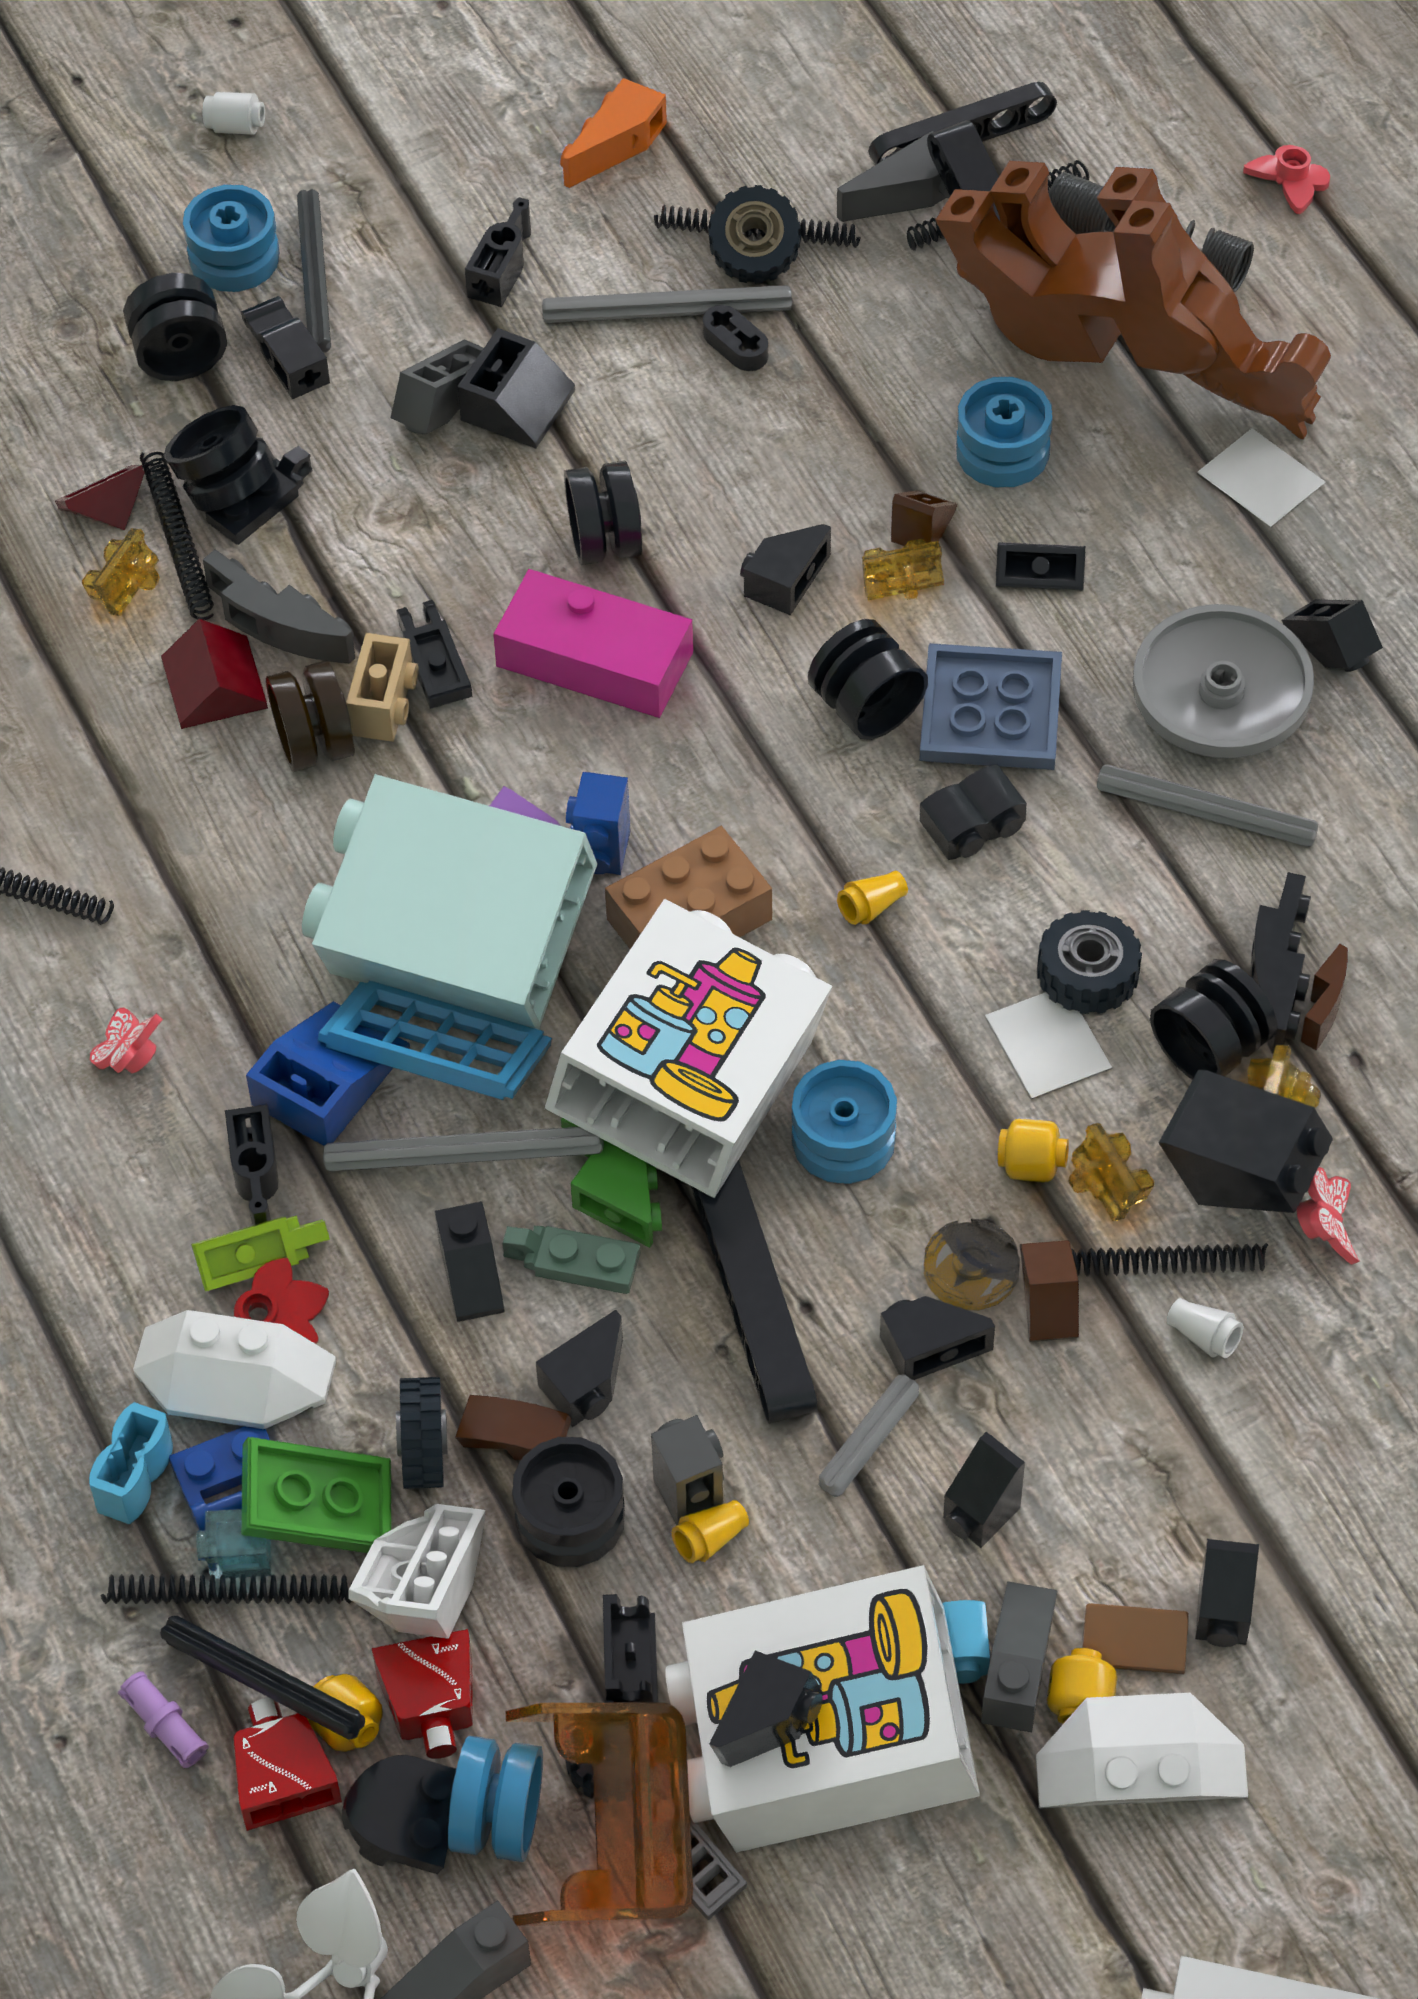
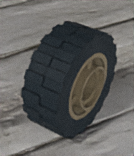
(748, 210)

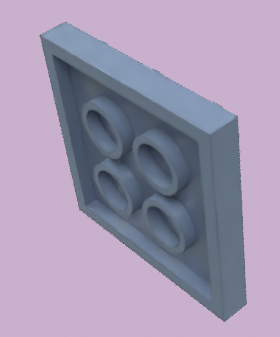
(991, 706)

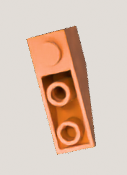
(619, 130)

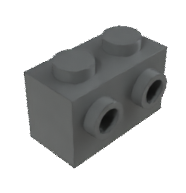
(687, 1466)

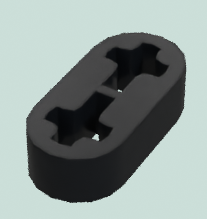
(730, 341)

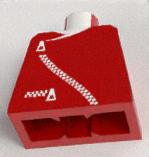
(428, 1688)
(281, 1767)

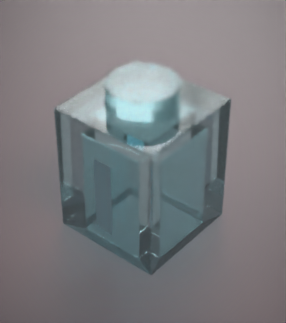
(228, 1550)

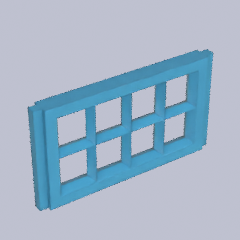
(515, 1069)

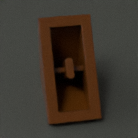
(919, 516)
(1050, 1290)

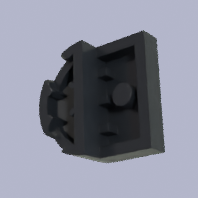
(401, 1812)

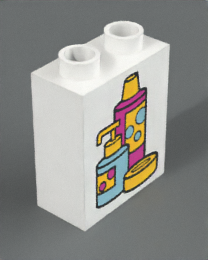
(688, 1046)
(887, 1720)

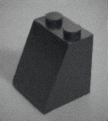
(1244, 1145)

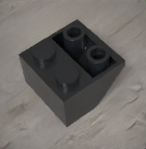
(514, 389)

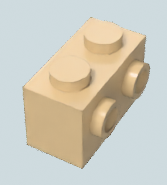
(380, 687)

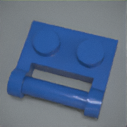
(212, 1470)

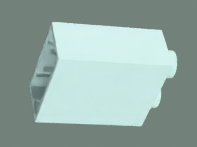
(451, 900)

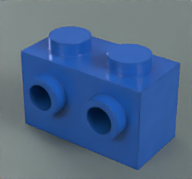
(604, 816)

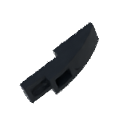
(1276, 959)

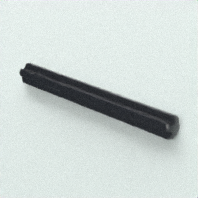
(263, 1677)

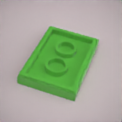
(314, 1495)

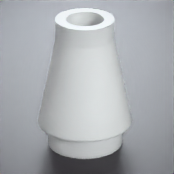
(1209, 1328)

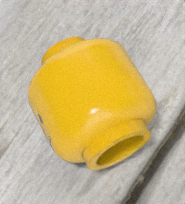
(1032, 1150)
(1078, 1678)
(355, 1694)

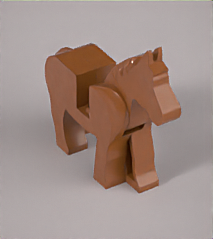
(1146, 280)

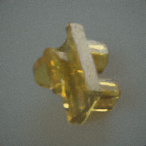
(126, 570)
(902, 570)
(1283, 1078)
(1104, 1172)

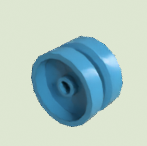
(231, 237)
(1004, 431)
(844, 1121)
(495, 1798)

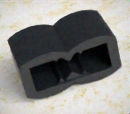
(972, 812)

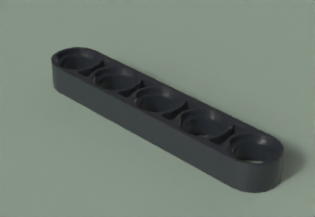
(979, 114)

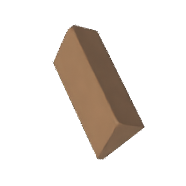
(1137, 1637)

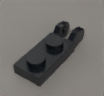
(438, 660)

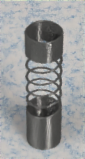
(1080, 210)

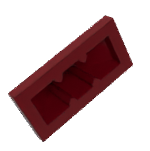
(107, 499)

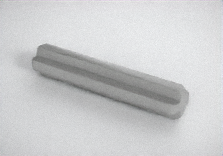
(868, 1435)

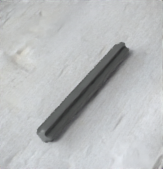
(313, 268)

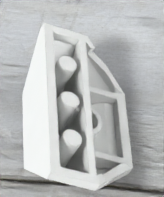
(232, 1369)
(422, 1571)
(1140, 1754)

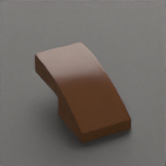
(1326, 995)
(509, 1425)

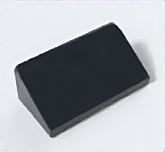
(1040, 566)

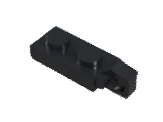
(252, 512)

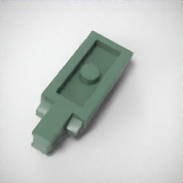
(574, 1256)

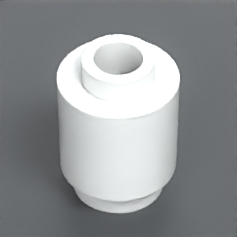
(233, 113)

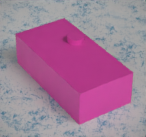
(593, 643)

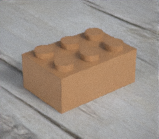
(702, 876)

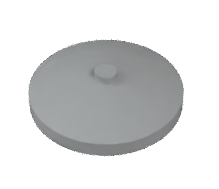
(1223, 681)

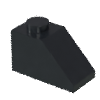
(786, 567)
(1336, 632)
(469, 1261)
(933, 1335)
(583, 1370)
(984, 1491)
(1226, 1592)
(766, 1709)

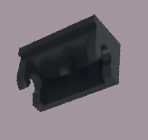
(629, 1651)

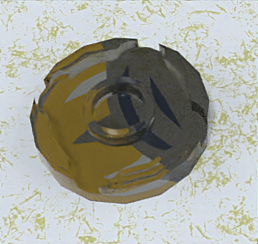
(971, 1264)

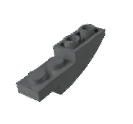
(280, 620)

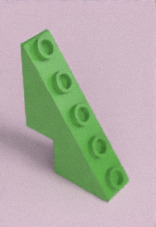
(616, 1192)

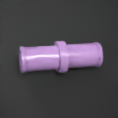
(163, 1719)

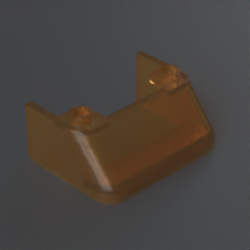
(638, 1811)

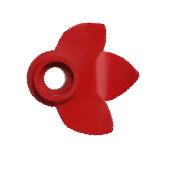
(284, 1299)

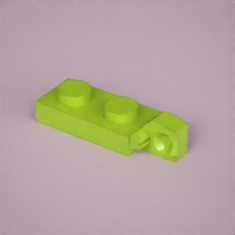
(242, 1252)

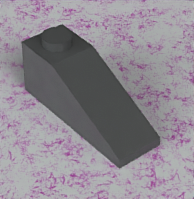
(893, 186)
(429, 389)
(1018, 1657)
(469, 1960)

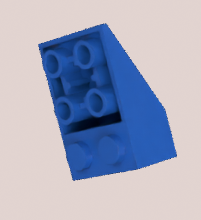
(315, 1085)

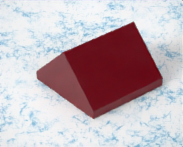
(212, 675)

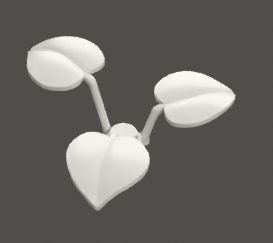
(332, 1921)

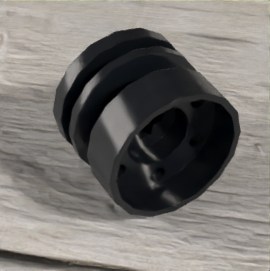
(867, 679)
(1213, 1020)

